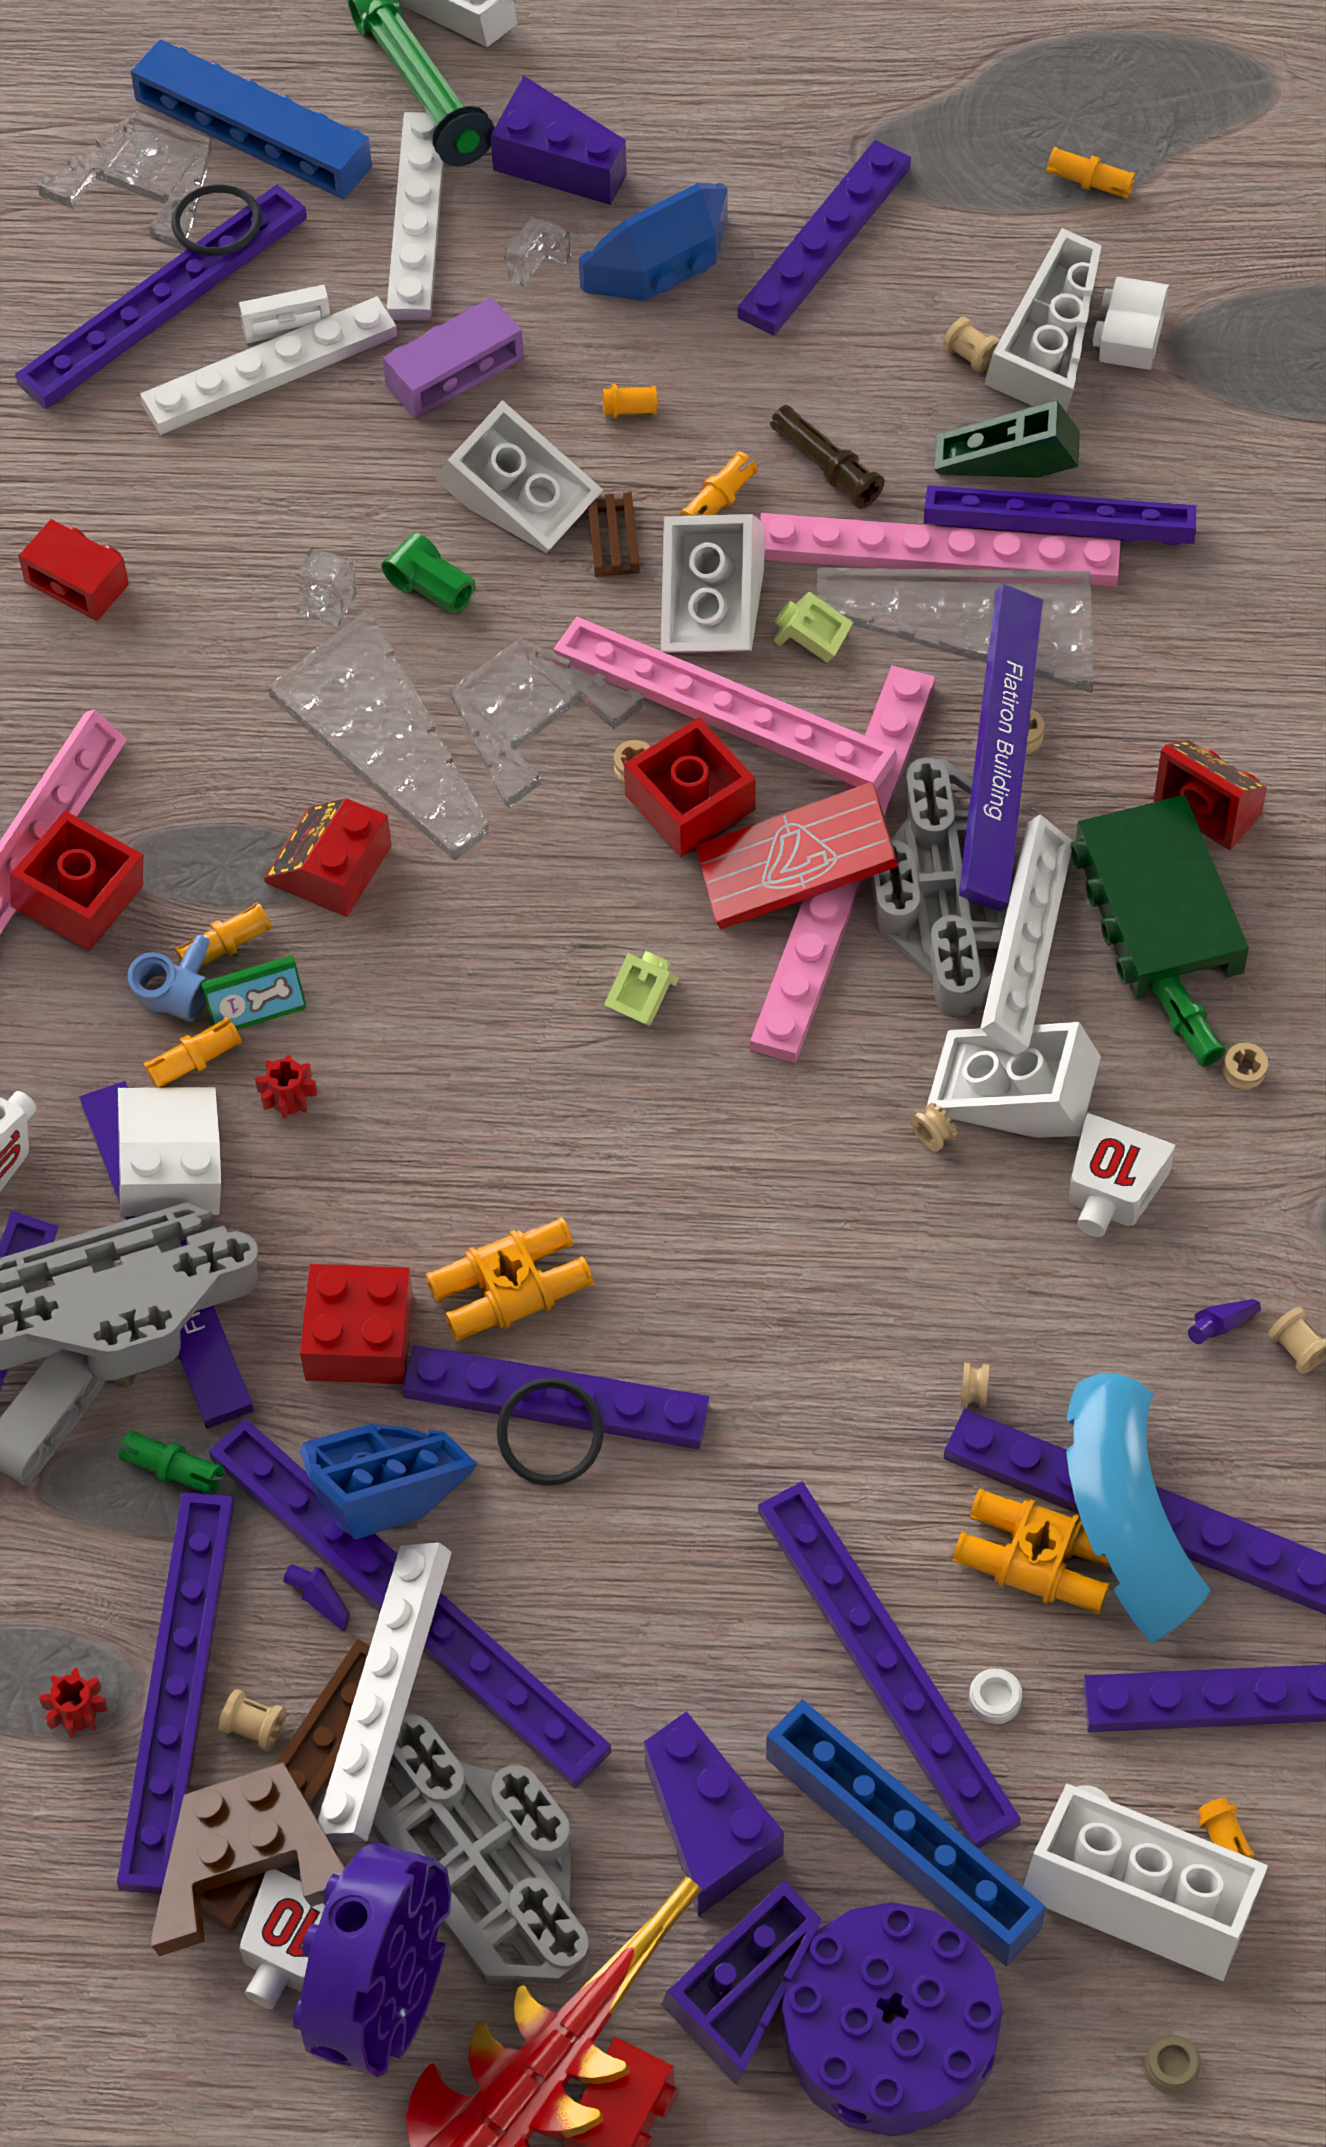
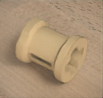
(967, 334)
(1299, 1339)
(252, 1720)

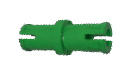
(1188, 1020)
(170, 1463)

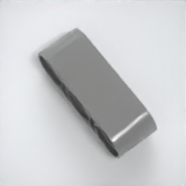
(45, 1414)

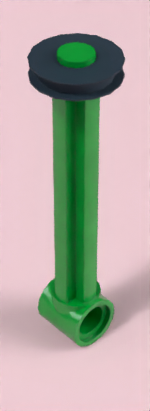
(460, 131)

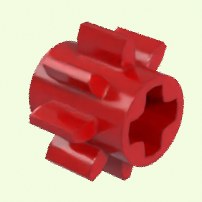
(286, 1086)
(65, 1713)

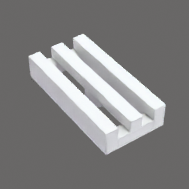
(282, 313)

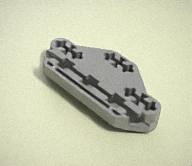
(929, 892)
(105, 1306)
(497, 1845)

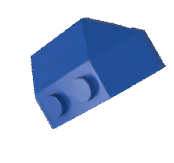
(658, 245)
(383, 1475)

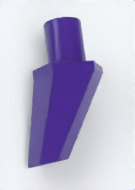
(1221, 1318)
(319, 1593)

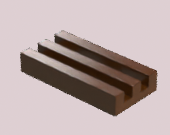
(610, 506)

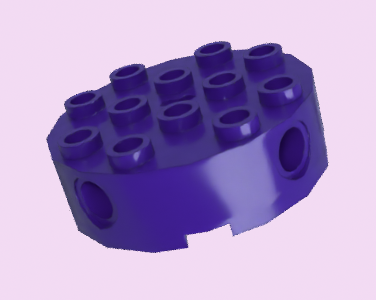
(373, 1958)
(930, 2056)

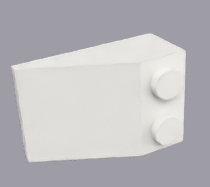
(518, 479)
(711, 582)
(1026, 1094)
(168, 1149)

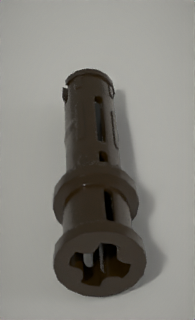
(839, 466)

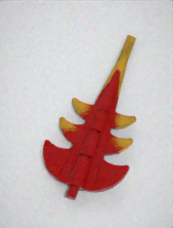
(526, 2086)

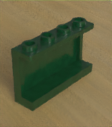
(1158, 893)

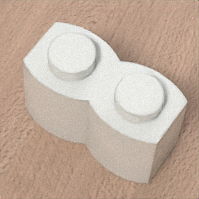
(1132, 322)

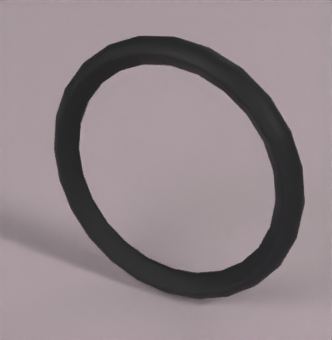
(216, 251)
(588, 1460)

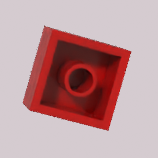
(690, 786)
(76, 880)
(356, 1324)

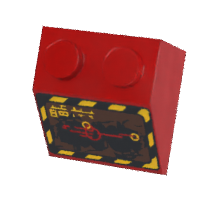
(1218, 794)
(332, 854)

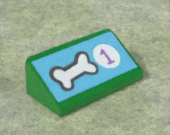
(255, 993)

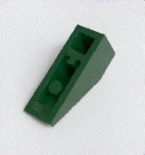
(1011, 445)

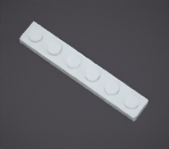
(415, 222)
(268, 365)
(1027, 936)
(383, 1692)

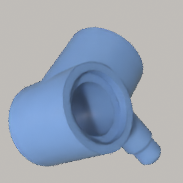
(182, 990)

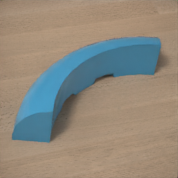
(1122, 1505)

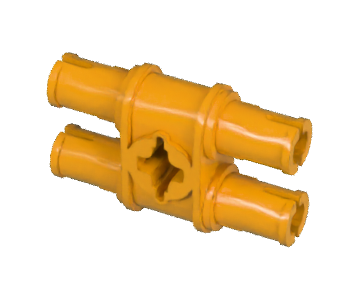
(502, 1300)
(1014, 1563)

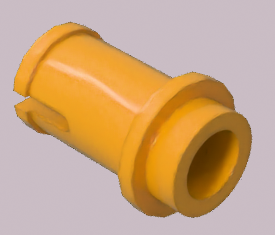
(629, 400)
(1223, 1826)

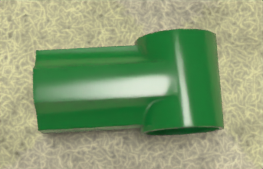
(420, 567)

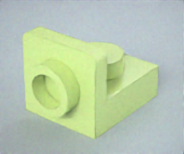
(813, 626)
(641, 987)

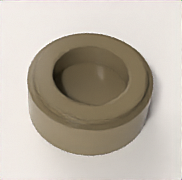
(1172, 2064)

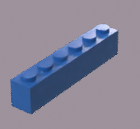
(252, 118)
(905, 1832)

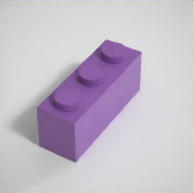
(453, 357)

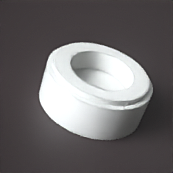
(995, 1696)

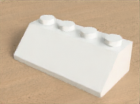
(1144, 1881)

